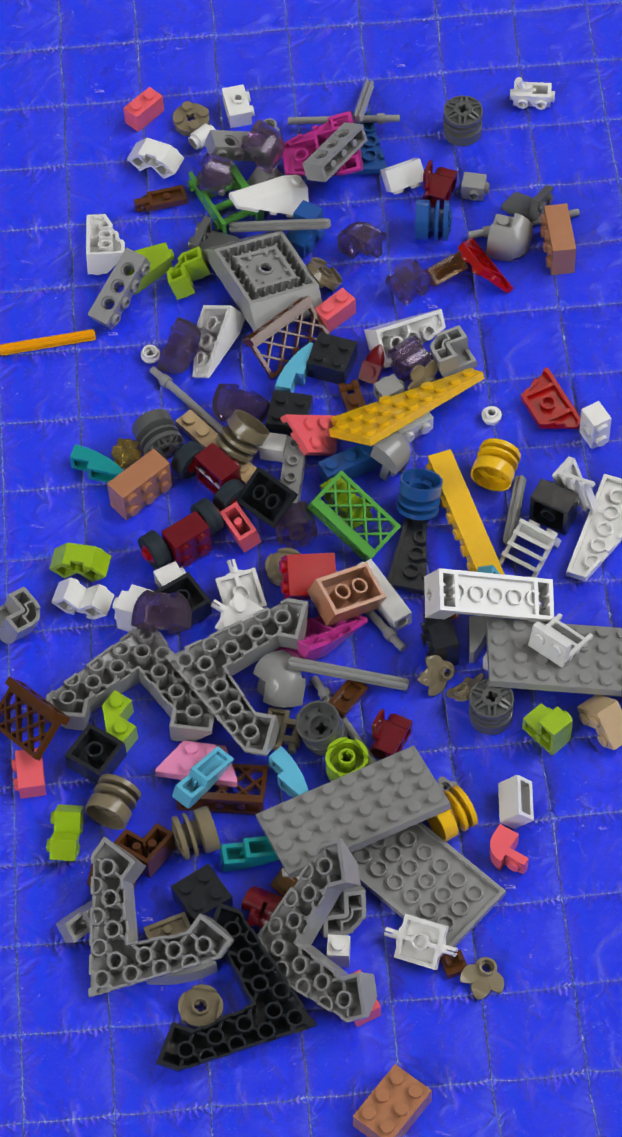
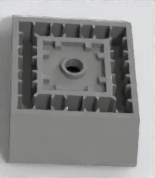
(260, 292)

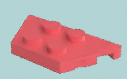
(312, 433)

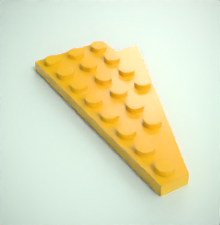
(382, 418)

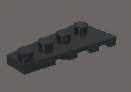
(410, 558)

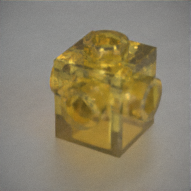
(126, 452)

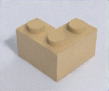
(604, 716)

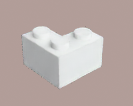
(124, 607)

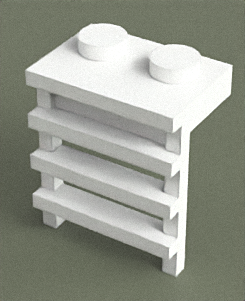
(570, 477)
(531, 532)
(554, 644)

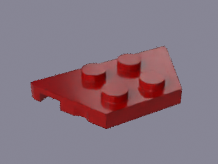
(482, 264)
(550, 404)

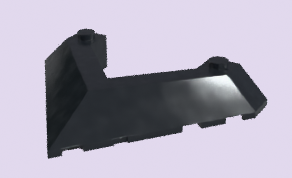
(271, 1008)

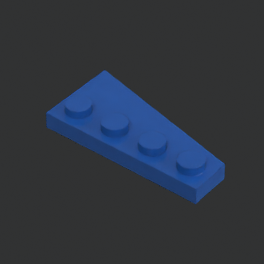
(371, 152)

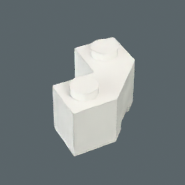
(155, 154)
(74, 597)

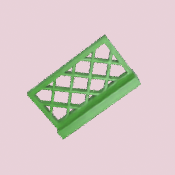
(341, 528)

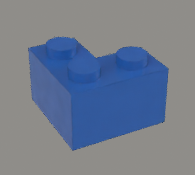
(305, 240)

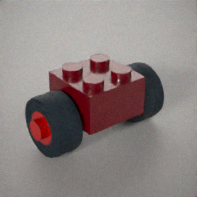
(212, 469)
(184, 539)

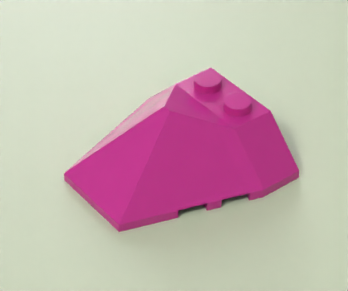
(303, 146)
(321, 639)

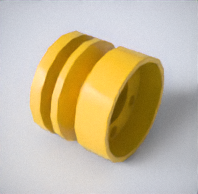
(495, 464)
(461, 815)

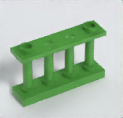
(238, 182)

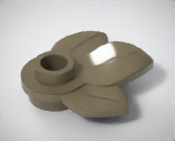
(423, 374)
(434, 674)
(462, 691)
(482, 981)

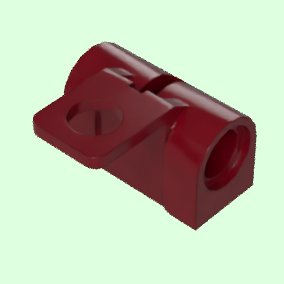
(438, 184)
(389, 734)
(260, 905)

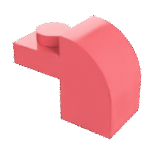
(503, 850)

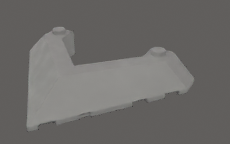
(134, 660)
(214, 660)
(296, 924)
(116, 953)

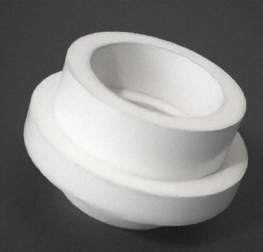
(150, 350)
(491, 419)

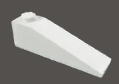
(275, 195)
(102, 244)
(219, 329)
(390, 334)

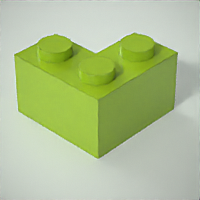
(549, 727)

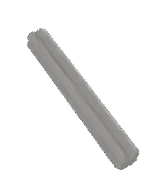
(363, 101)
(514, 507)

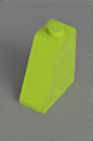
(160, 260)

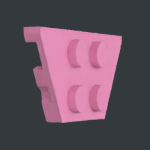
(187, 755)

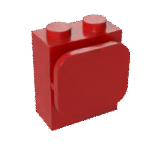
(301, 571)

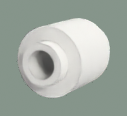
(198, 137)

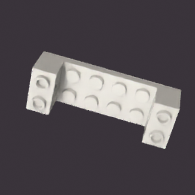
(488, 595)

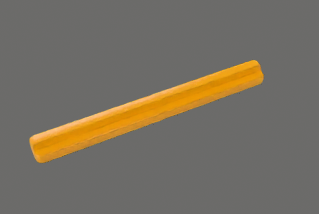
(47, 342)

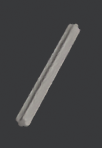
(280, 225)
(347, 673)

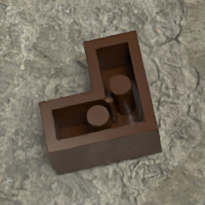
(151, 849)

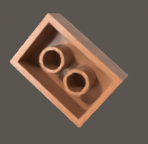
(558, 238)
(140, 484)
(346, 594)
(392, 1105)

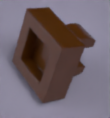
(453, 965)

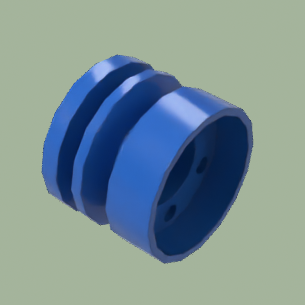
(432, 219)
(419, 494)

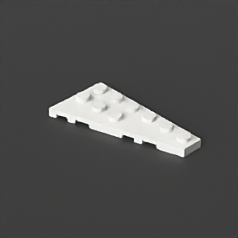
(600, 532)

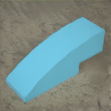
(295, 370)
(289, 775)
(202, 777)

